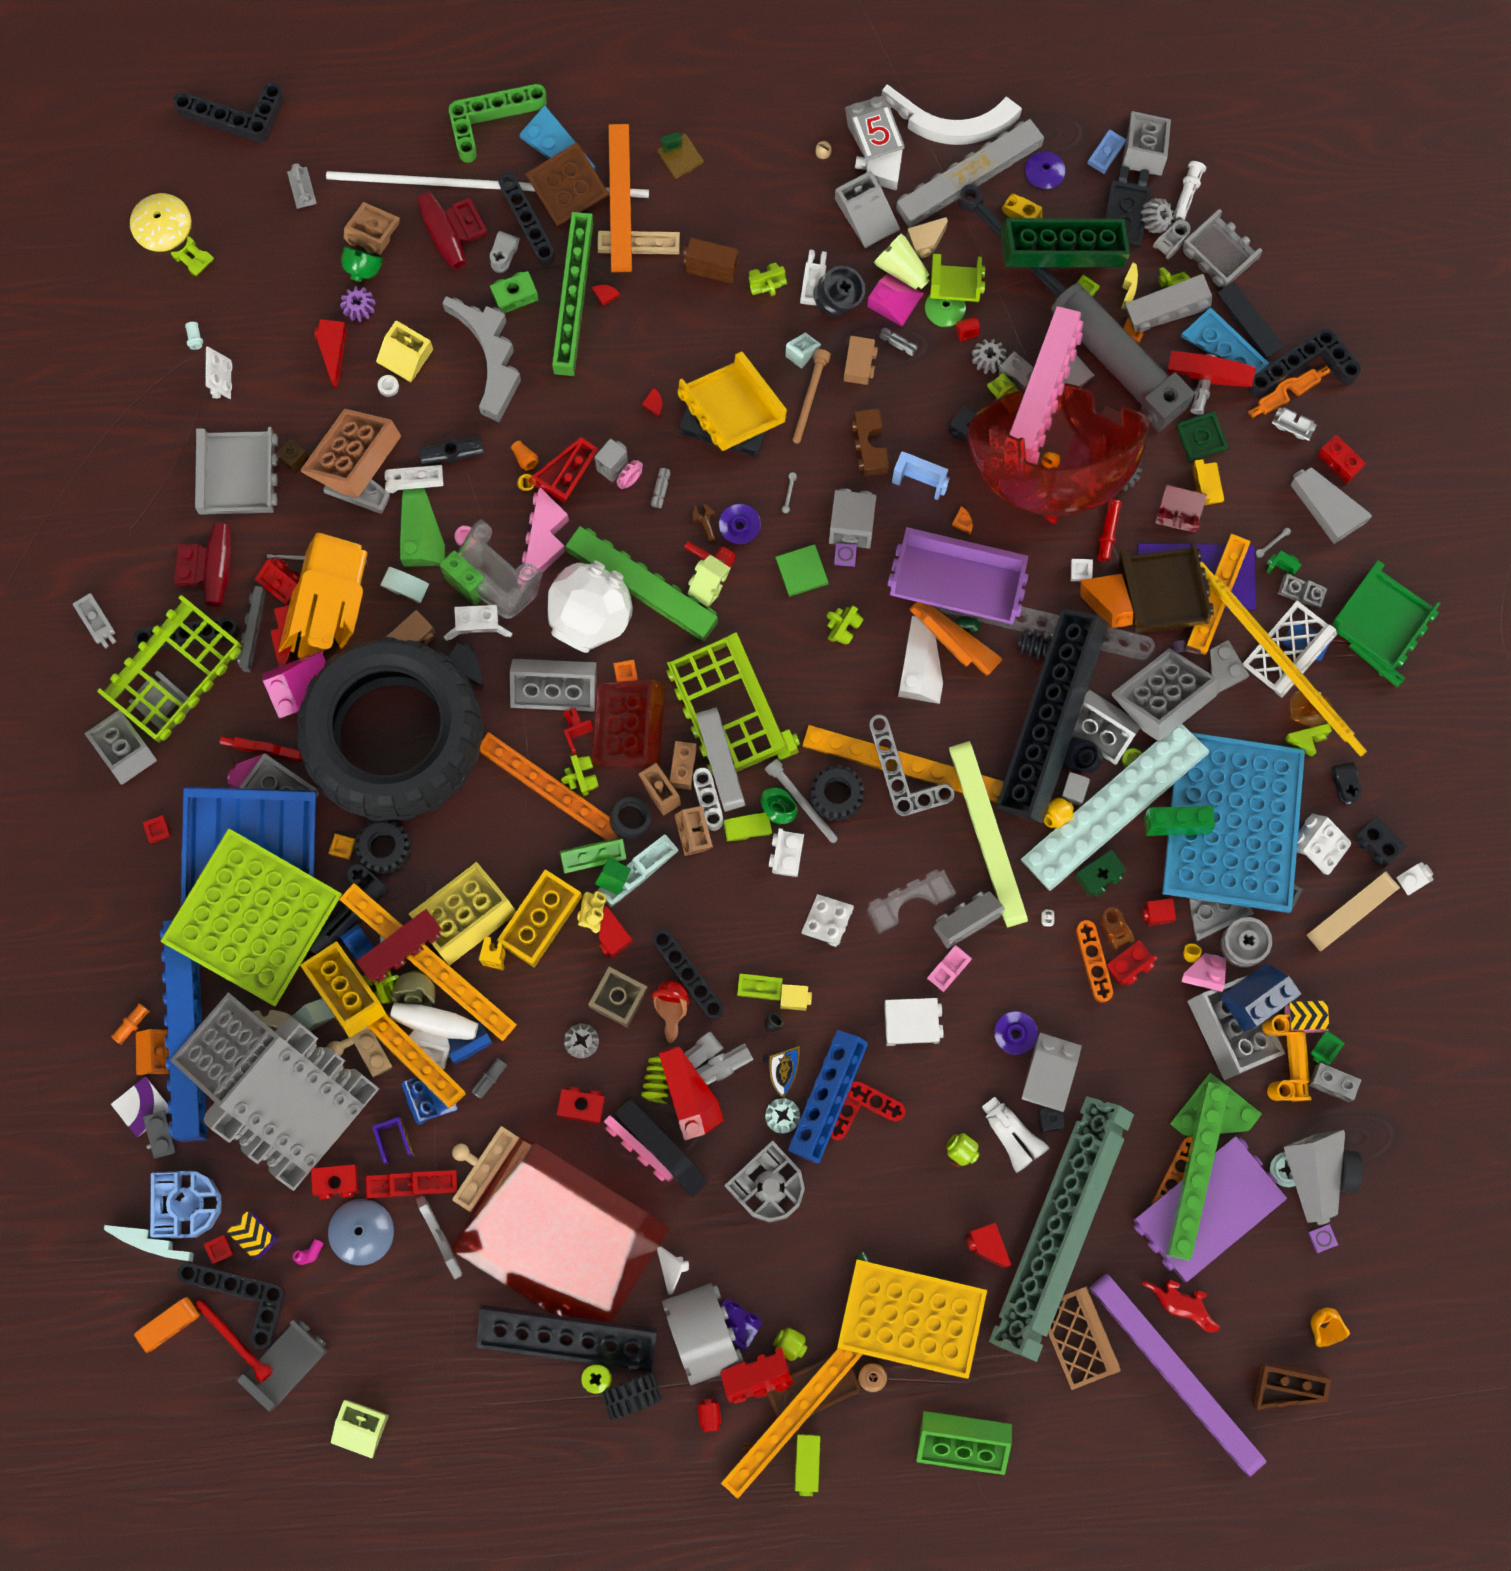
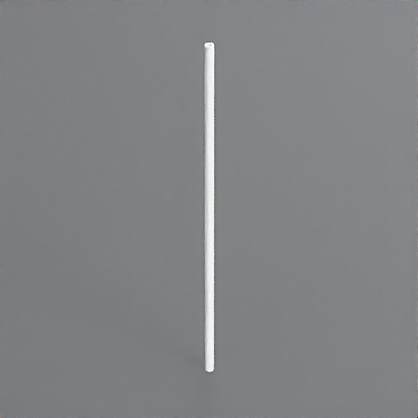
(452, 182)

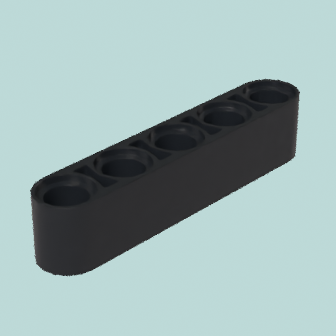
(522, 210)
(177, 635)
(683, 965)

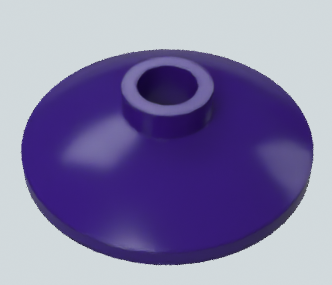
(1043, 178)
(742, 515)
(1027, 1033)

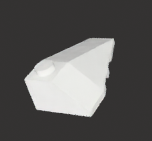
(921, 667)

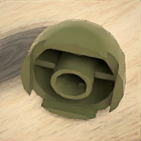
(414, 989)

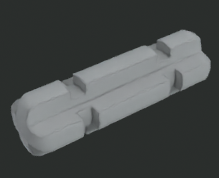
(660, 488)

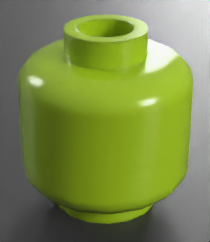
(962, 1149)
(791, 1343)

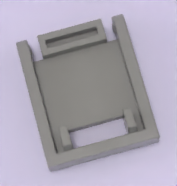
(154, 697)

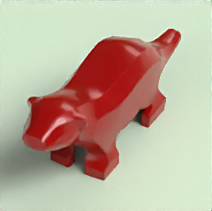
(1184, 1305)

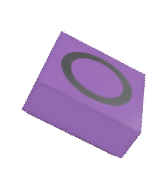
(845, 554)
(1323, 1238)

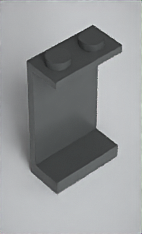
(290, 1359)

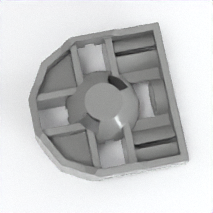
(771, 1178)

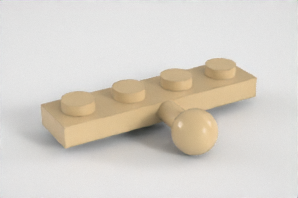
(368, 1048)
(484, 1168)

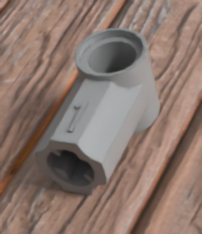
(704, 1050)

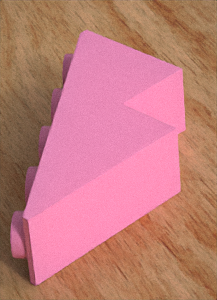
(545, 522)

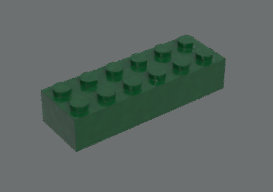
(1064, 242)

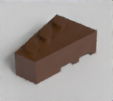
(1289, 1386)

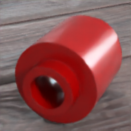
(709, 1415)

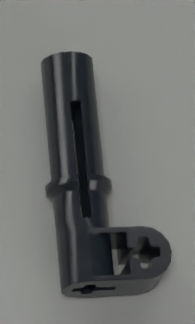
(372, 888)

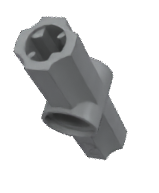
(725, 1064)

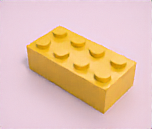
(539, 918)
(343, 989)

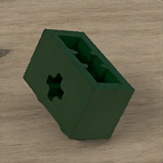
(1107, 863)

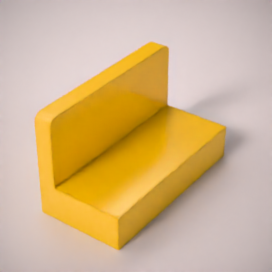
(1208, 481)

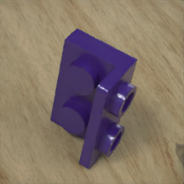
(744, 1324)

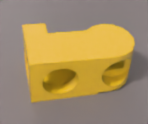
(1021, 208)

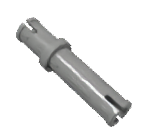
(1201, 395)

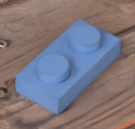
(1106, 151)

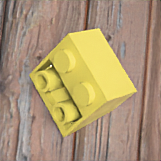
(404, 351)

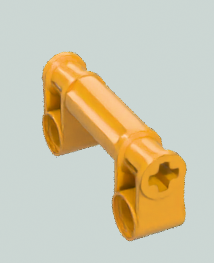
(1297, 1087)

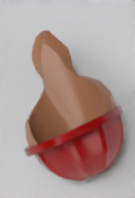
(671, 1004)

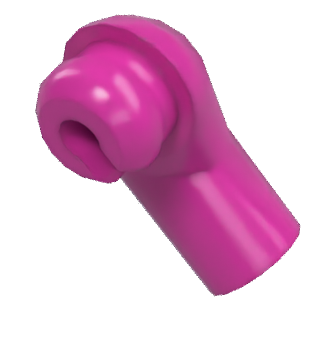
(308, 1255)

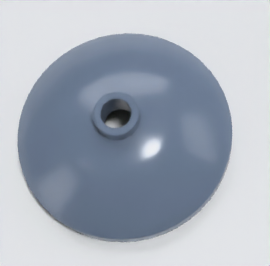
(376, 1235)

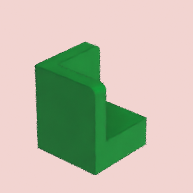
(613, 876)

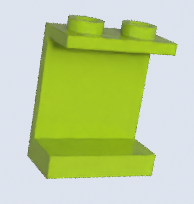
(956, 281)

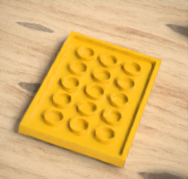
(912, 1319)

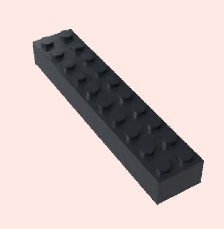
(1052, 715)

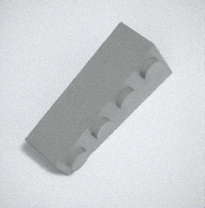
(1170, 304)

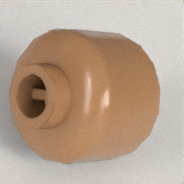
(865, 1372)

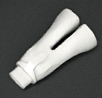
(1005, 1124)

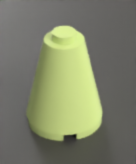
(903, 263)

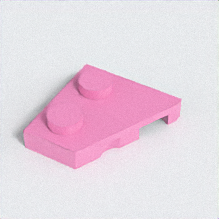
(1207, 972)

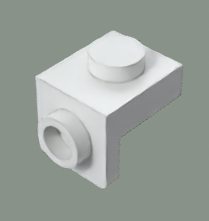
(1415, 878)

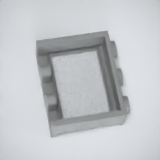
(1220, 250)

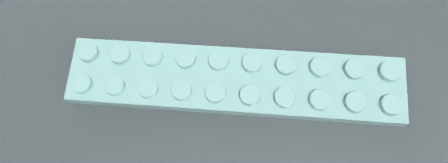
(1114, 806)

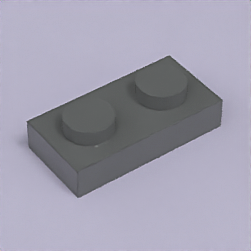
(158, 1134)

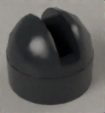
(773, 1022)

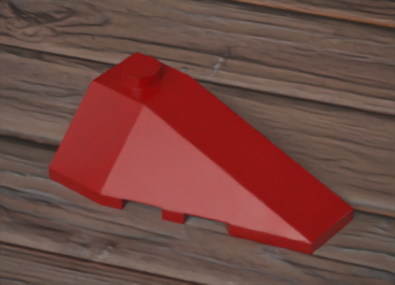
(693, 1100)

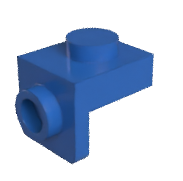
(357, 942)

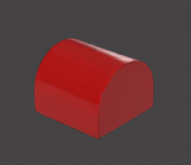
(967, 328)

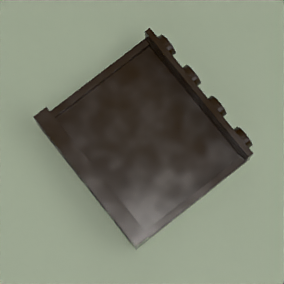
(1166, 589)

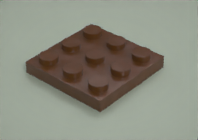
(567, 184)

